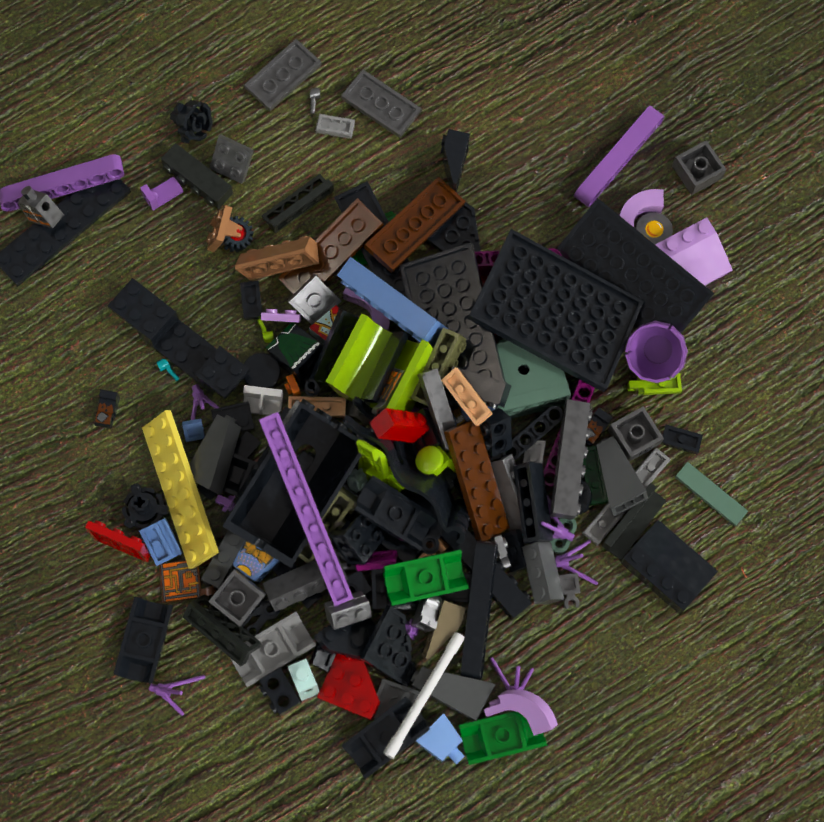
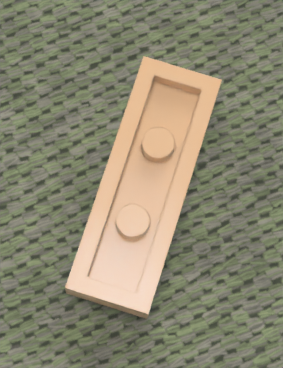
(466, 396)
(331, 405)

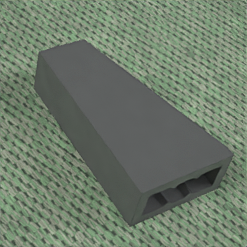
(215, 454)
(620, 479)
(456, 692)

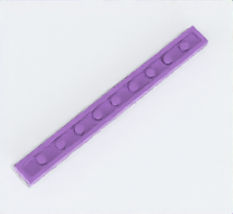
(306, 508)

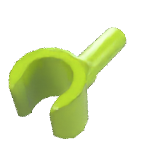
(267, 335)

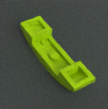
(376, 459)

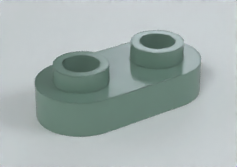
(565, 543)

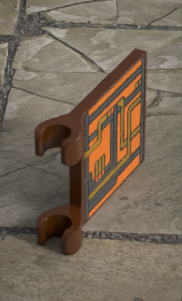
(182, 583)

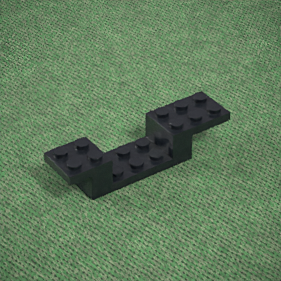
(163, 331)

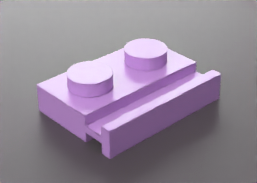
(288, 316)

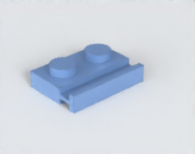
(160, 541)

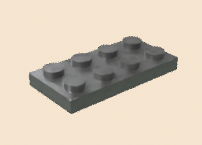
(282, 75)
(381, 103)

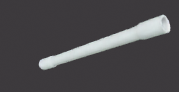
(397, 740)

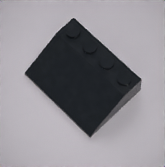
(669, 567)

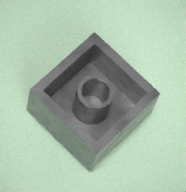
(699, 167)
(636, 433)
(237, 597)

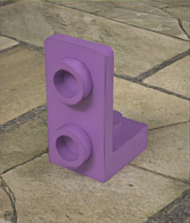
(162, 193)

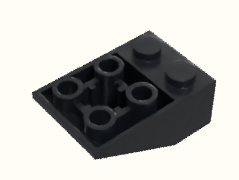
(380, 596)

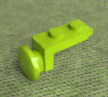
(433, 460)

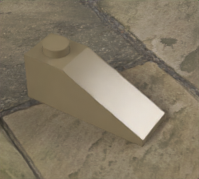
(449, 621)

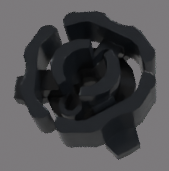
(190, 119)
(138, 497)

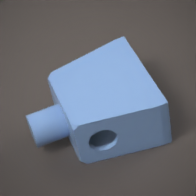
(442, 741)

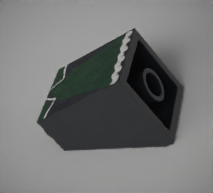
(295, 352)

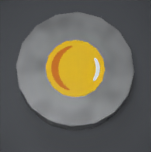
(655, 227)

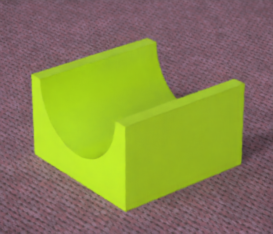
(361, 356)

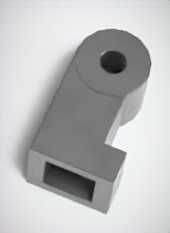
(427, 613)

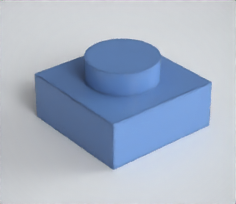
(193, 430)

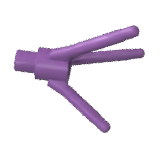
(200, 399)
(559, 531)
(563, 561)
(517, 676)
(166, 690)

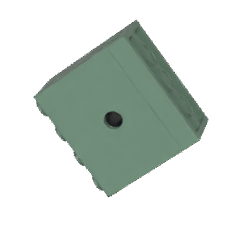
(532, 381)

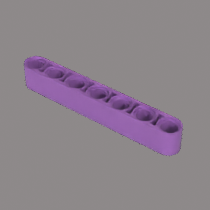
(619, 156)
(65, 180)

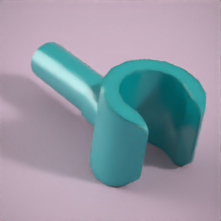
(163, 364)

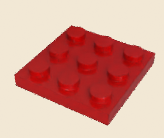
(117, 540)

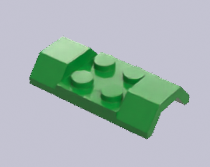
(424, 577)
(498, 737)

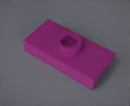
(378, 560)

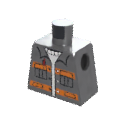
(39, 208)

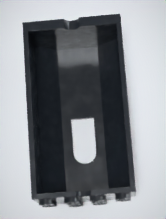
(263, 507)

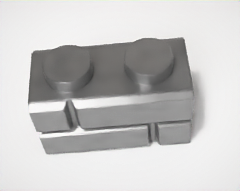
(348, 612)

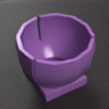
(656, 352)

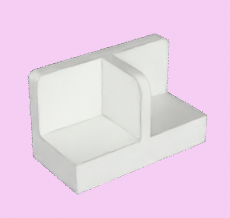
(263, 400)

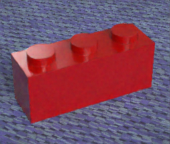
(399, 425)

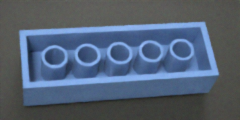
(390, 302)

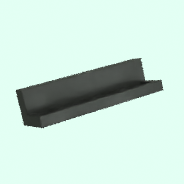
(299, 206)
(218, 631)

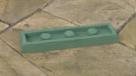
(711, 494)

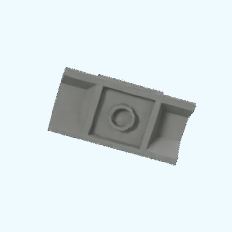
(279, 646)

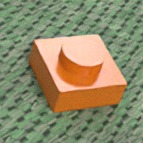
(292, 386)

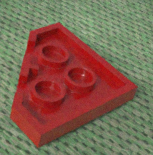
(350, 687)

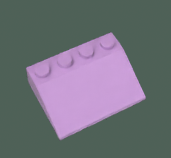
(698, 251)

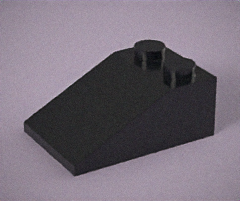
(454, 151)

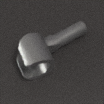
(314, 94)

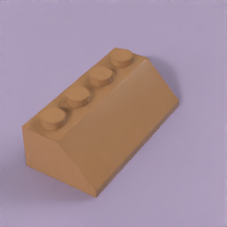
(278, 258)

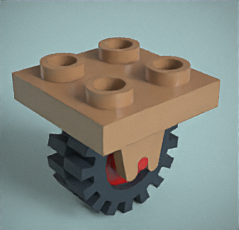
(229, 231)

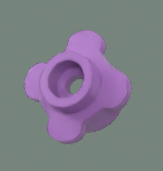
(411, 630)

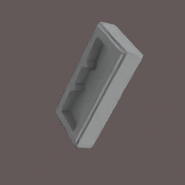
(335, 126)

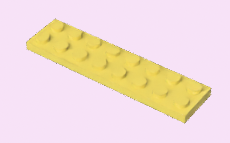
(180, 489)

